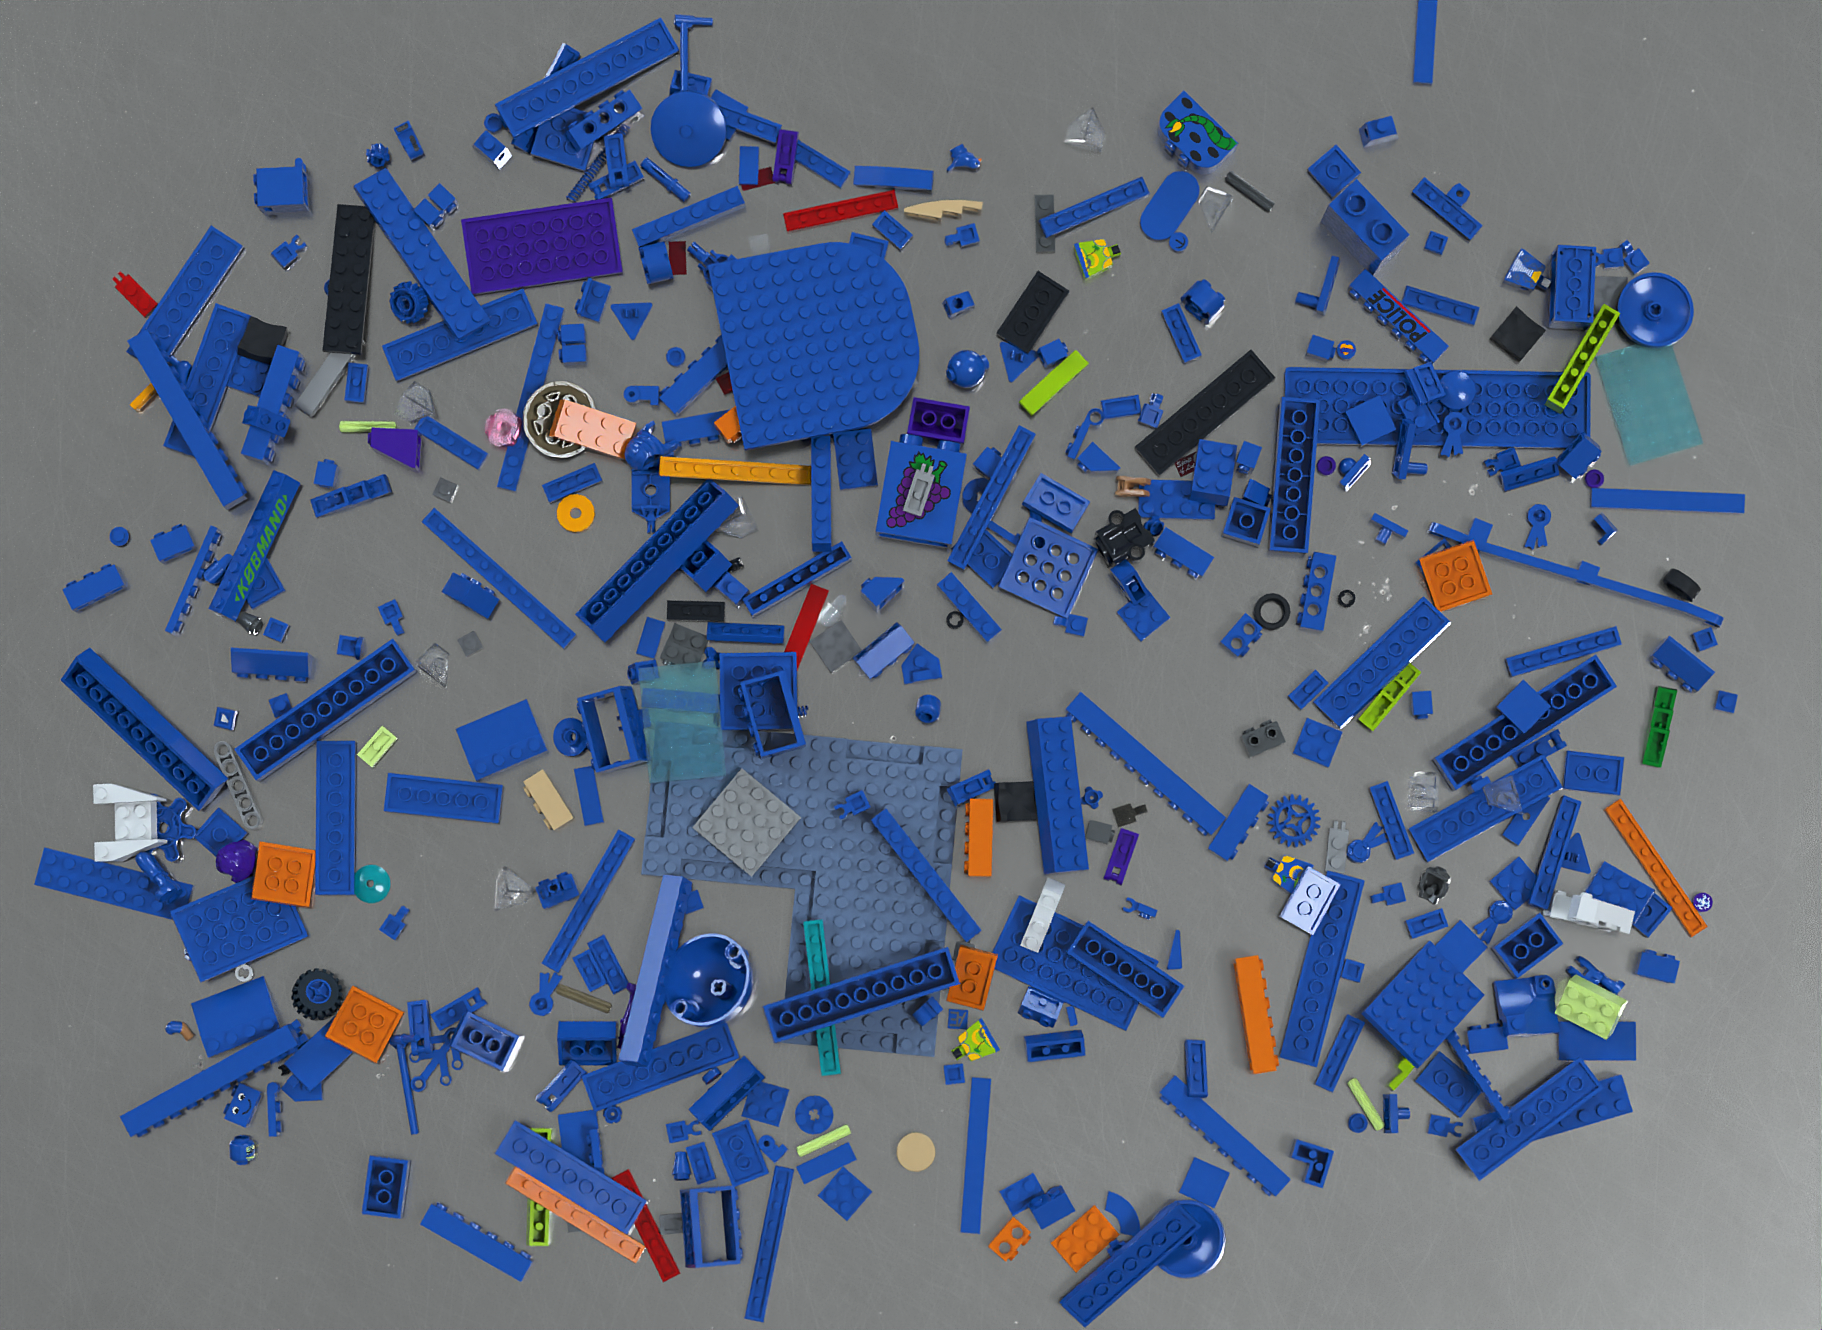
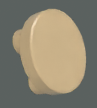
(915, 1152)

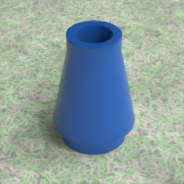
(681, 1167)

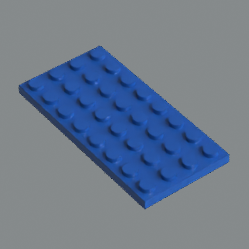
(1056, 971)

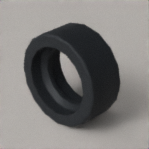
(1681, 585)
(1272, 597)

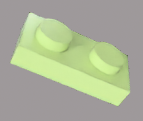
(377, 746)

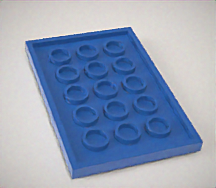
(234, 929)
(1422, 1005)

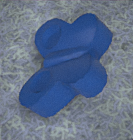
(712, 655)

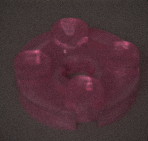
(510, 434)

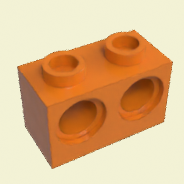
(1005, 1235)

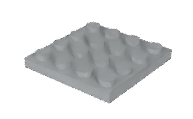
(746, 822)

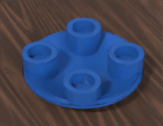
(1458, 390)

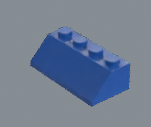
(271, 663)

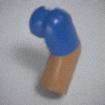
(179, 1027)

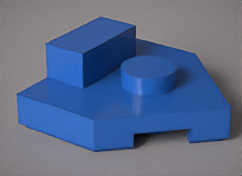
(920, 666)
(298, 1091)

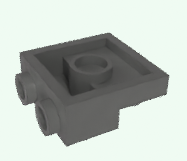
(683, 646)

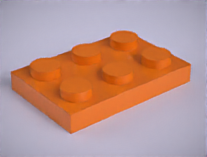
(975, 974)
(1085, 1238)

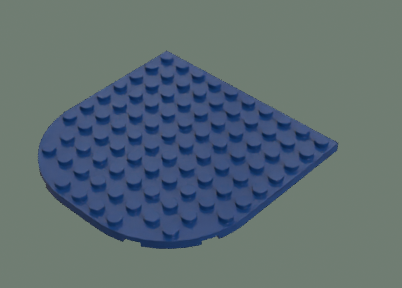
(814, 340)

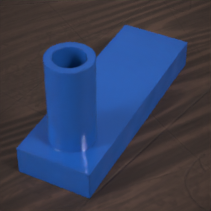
(1321, 302)
(1401, 463)

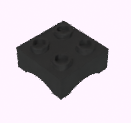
(1518, 334)
(261, 340)
(1015, 801)

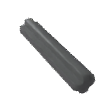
(1249, 191)

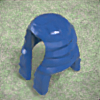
(645, 445)

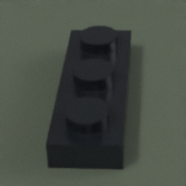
(695, 610)

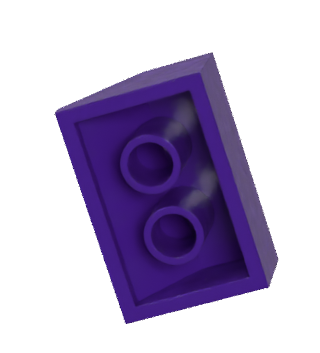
(938, 420)

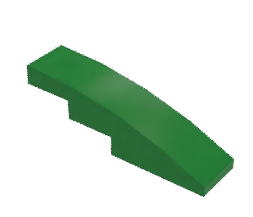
(1659, 726)

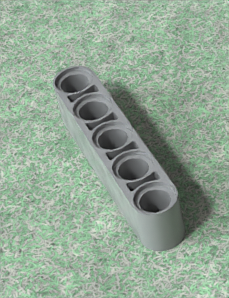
(323, 382)
(235, 776)

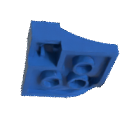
(1527, 1006)

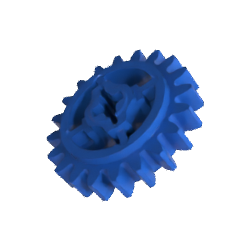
(1309, 814)

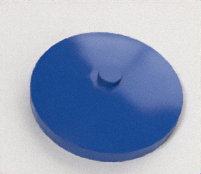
(688, 128)
(1655, 310)
(1202, 1249)

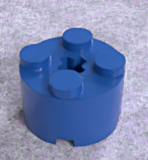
(655, 262)
(1203, 301)

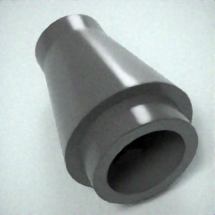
(249, 622)

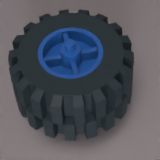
(316, 994)

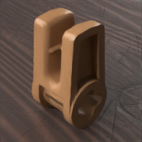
(1126, 484)

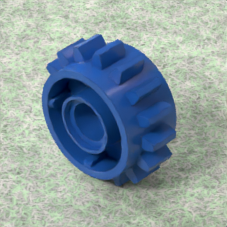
(408, 302)

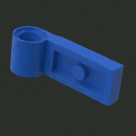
(1081, 431)

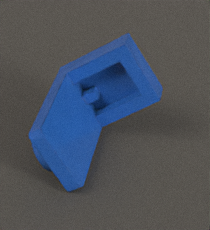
(266, 420)

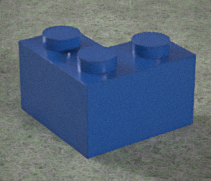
(469, 593)
(1317, 1159)

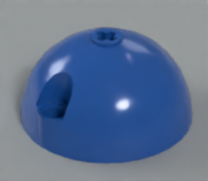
(710, 977)

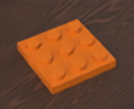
(1455, 576)
(283, 874)
(364, 1024)

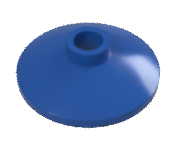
(563, 737)

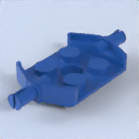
(650, 506)

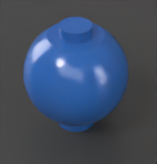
(967, 368)

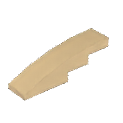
(935, 209)

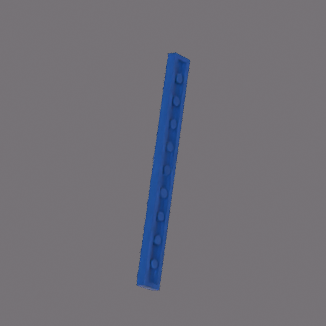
(534, 379)
(499, 578)

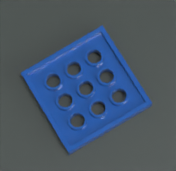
(1077, 571)

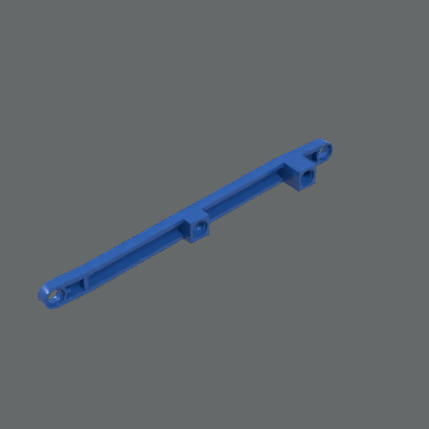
(1584, 574)

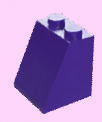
(397, 445)

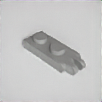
(919, 491)
(1337, 848)

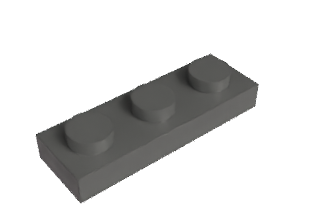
(1043, 207)

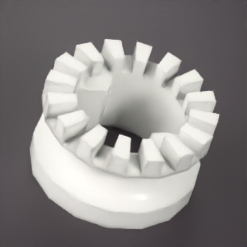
(242, 978)

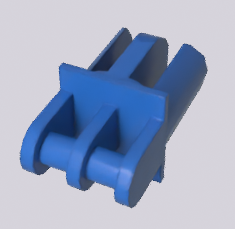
(217, 569)

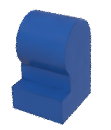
(958, 304)
(927, 1011)
(768, 1146)

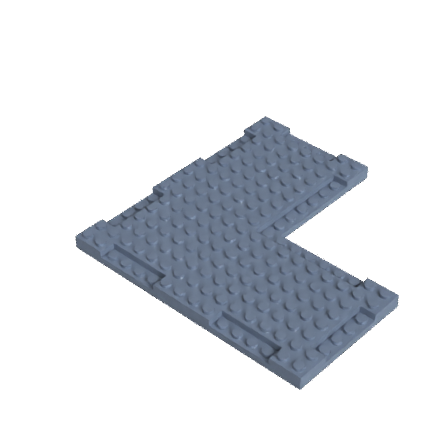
(838, 867)

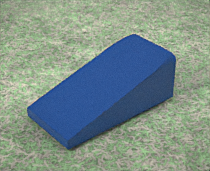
(1175, 957)

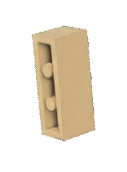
(547, 800)

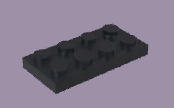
(1032, 312)

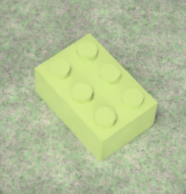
(1591, 1006)

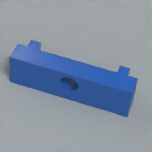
(1001, 532)

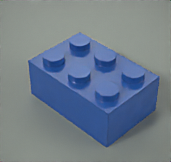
(1213, 472)
(1527, 945)
(483, 1041)
(386, 1187)

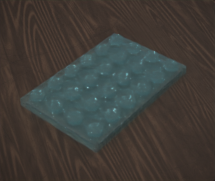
(1648, 402)
(682, 722)

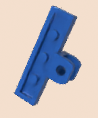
(1449, 206)

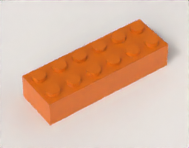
(1255, 1015)

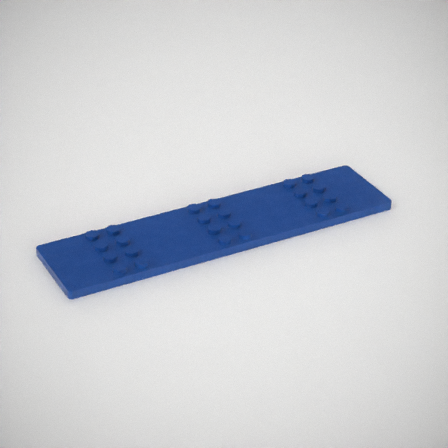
(1503, 414)

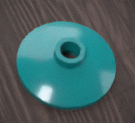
(381, 884)

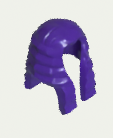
(236, 860)

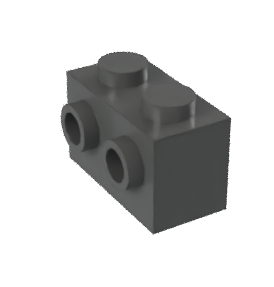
(1263, 738)

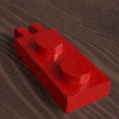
(135, 294)

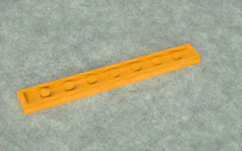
(734, 471)

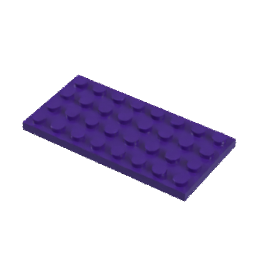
(541, 246)

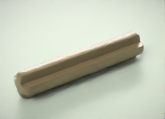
(583, 998)

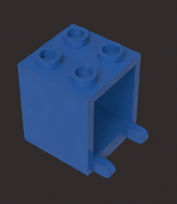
(281, 188)

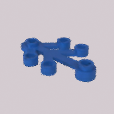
(439, 1057)

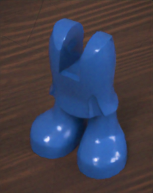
(168, 889)
(1595, 976)

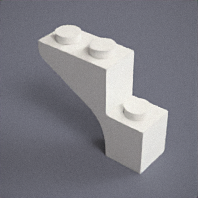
(1042, 915)

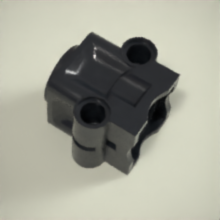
(1118, 540)

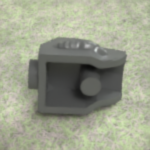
(1434, 884)

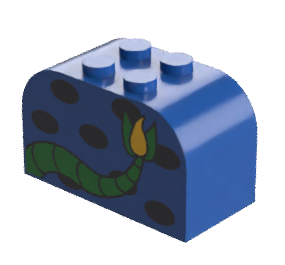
(1194, 136)

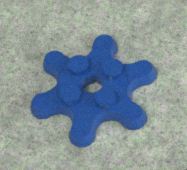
(175, 830)

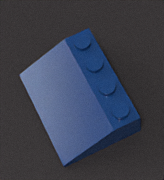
(501, 740)
(236, 1017)

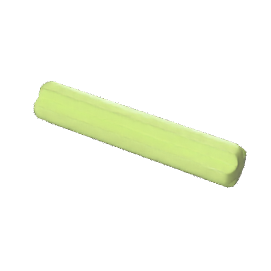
(364, 426)
(1366, 1104)
(823, 1140)

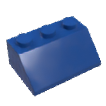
(881, 590)
(1681, 664)
(587, 1042)

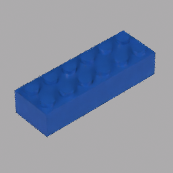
(274, 398)
(1125, 969)

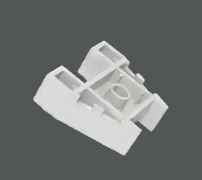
(133, 822)
(1589, 912)

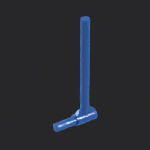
(685, 22)
(399, 1042)

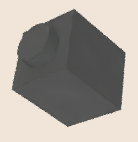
(1099, 832)

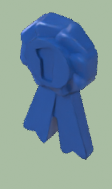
(1454, 424)
(1539, 517)
(1359, 850)
(1500, 913)
(541, 1002)

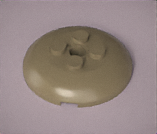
(540, 413)

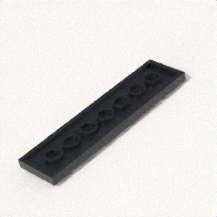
(349, 280)
(1205, 412)

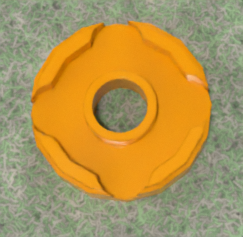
(578, 524)

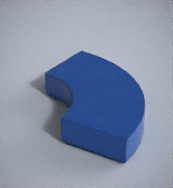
(1124, 1213)

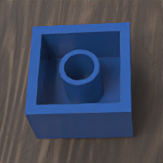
(1246, 522)
(705, 565)

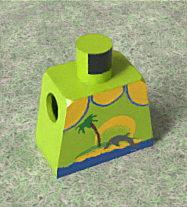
(1095, 257)
(975, 1042)

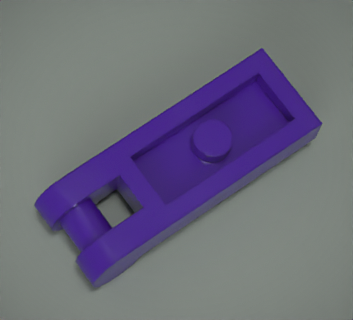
(785, 155)
(1121, 855)

